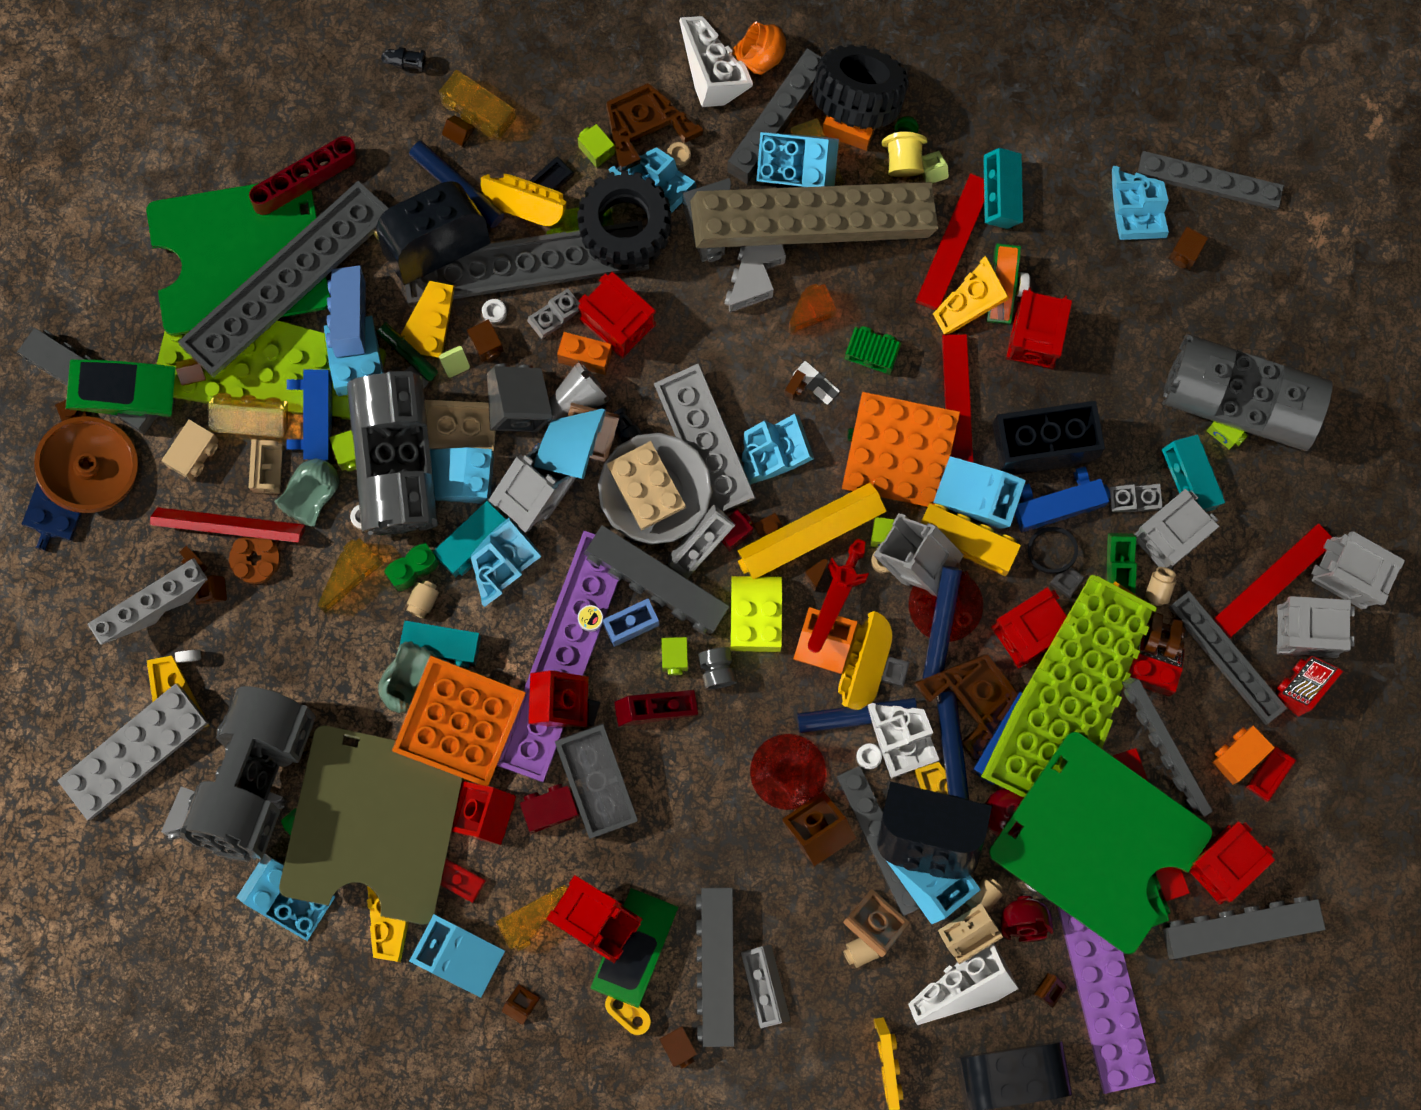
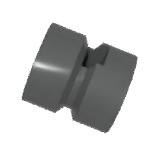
(717, 667)

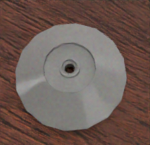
(689, 476)

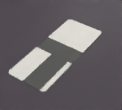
(818, 384)

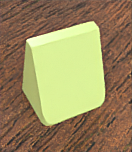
(934, 167)
(454, 361)

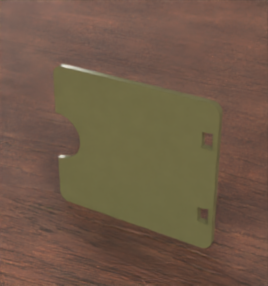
(371, 823)

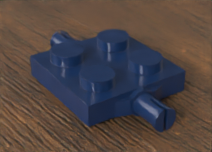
(49, 519)

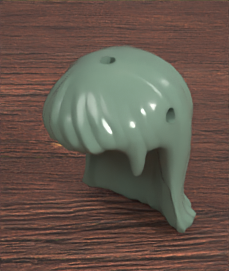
(309, 491)
(402, 676)

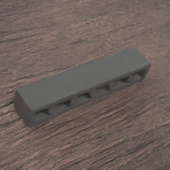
(776, 115)
(54, 359)
(656, 580)
(1243, 929)
(717, 967)

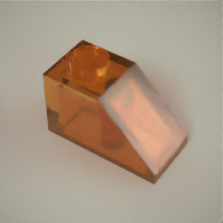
(812, 308)

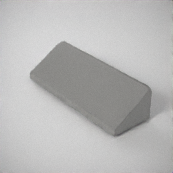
(700, 542)
(765, 986)

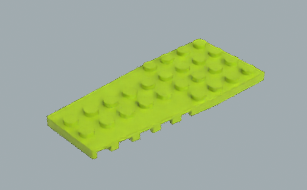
(262, 368)
(1072, 685)

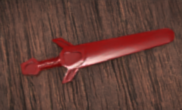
(843, 580)

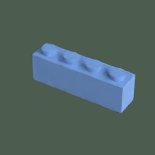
(346, 311)

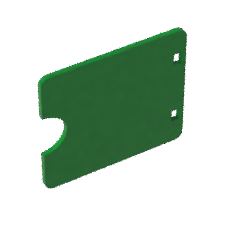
(221, 248)
(1097, 841)

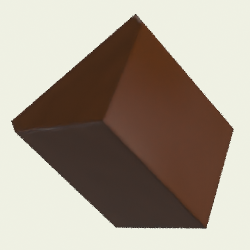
(457, 130)
(190, 372)
(1050, 990)

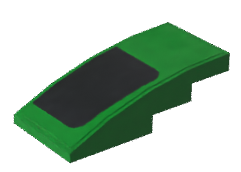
(120, 387)
(633, 970)

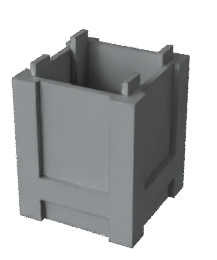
(530, 492)
(1175, 530)
(917, 553)
(1357, 570)
(1314, 627)

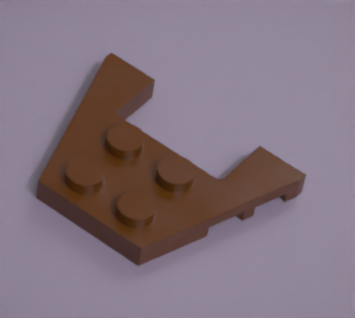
(640, 114)
(981, 691)

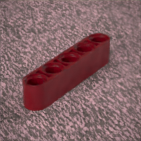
(297, 186)

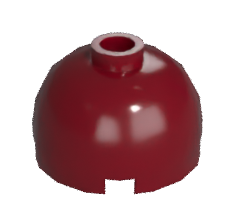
(1003, 806)
(1026, 919)

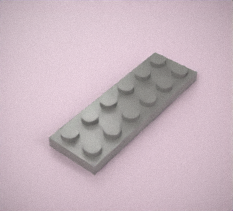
(700, 424)
(133, 751)

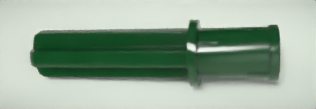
(410, 354)

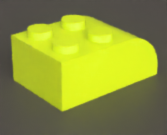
(756, 614)

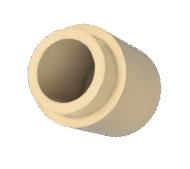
(1161, 586)
(422, 599)
(988, 895)
(859, 953)

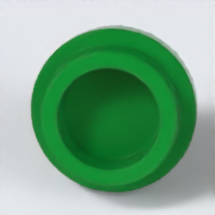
(906, 124)

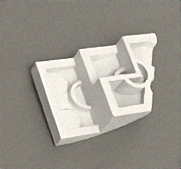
(903, 738)

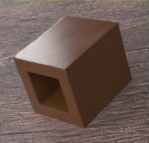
(1188, 248)
(485, 341)
(678, 1048)

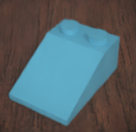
(351, 367)
(462, 474)

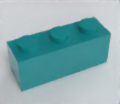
(1003, 188)
(1193, 471)
(457, 548)
(447, 643)

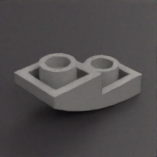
(555, 314)
(1136, 498)

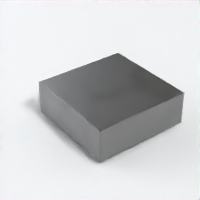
(1067, 581)
(895, 671)

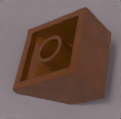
(819, 828)

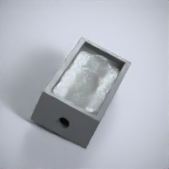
(596, 781)

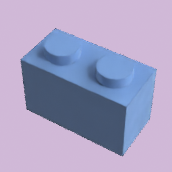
(631, 622)

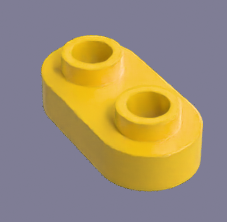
(627, 1014)

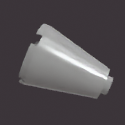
(577, 388)

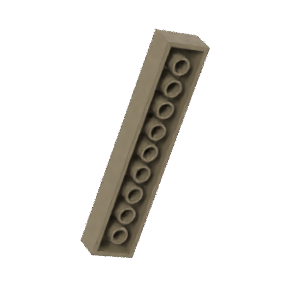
(813, 214)

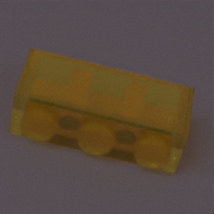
(477, 105)
(248, 415)

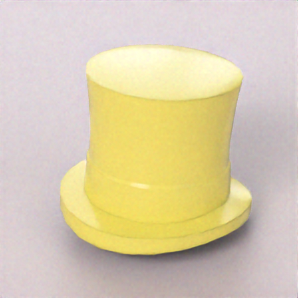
(905, 153)

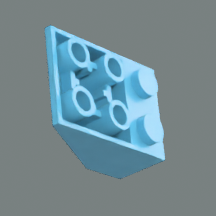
(797, 160)
(979, 492)
(263, 895)
(936, 895)
(457, 956)

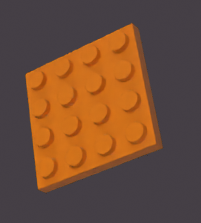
(900, 448)
(458, 721)

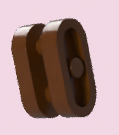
(1171, 643)

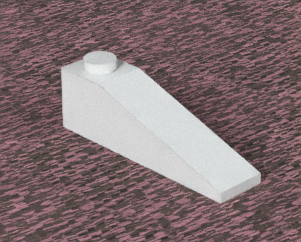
(714, 69)
(964, 987)

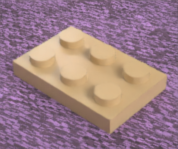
(459, 425)
(646, 485)

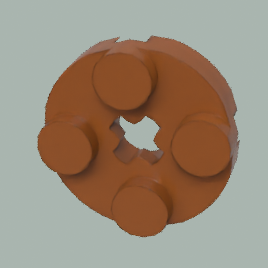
(265, 568)

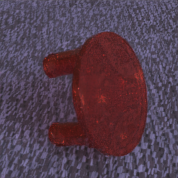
(967, 611)
(787, 771)

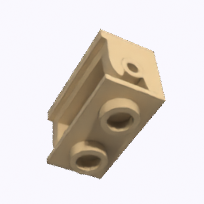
(190, 450)
(970, 933)

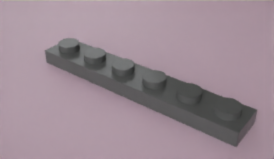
(1211, 180)
(1227, 658)
(1170, 756)
(869, 819)

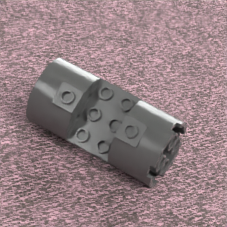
(1247, 392)
(392, 453)
(258, 737)

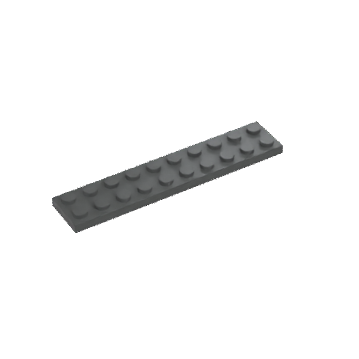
(524, 264)
(284, 280)

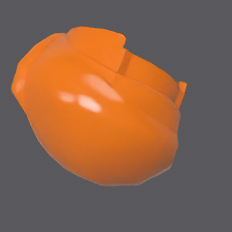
(761, 47)

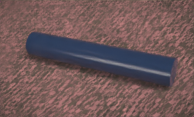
(444, 172)
(942, 620)
(843, 716)
(952, 745)

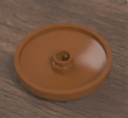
(86, 464)

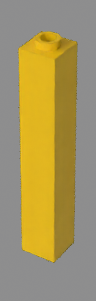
(811, 531)

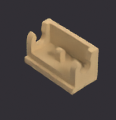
(265, 467)

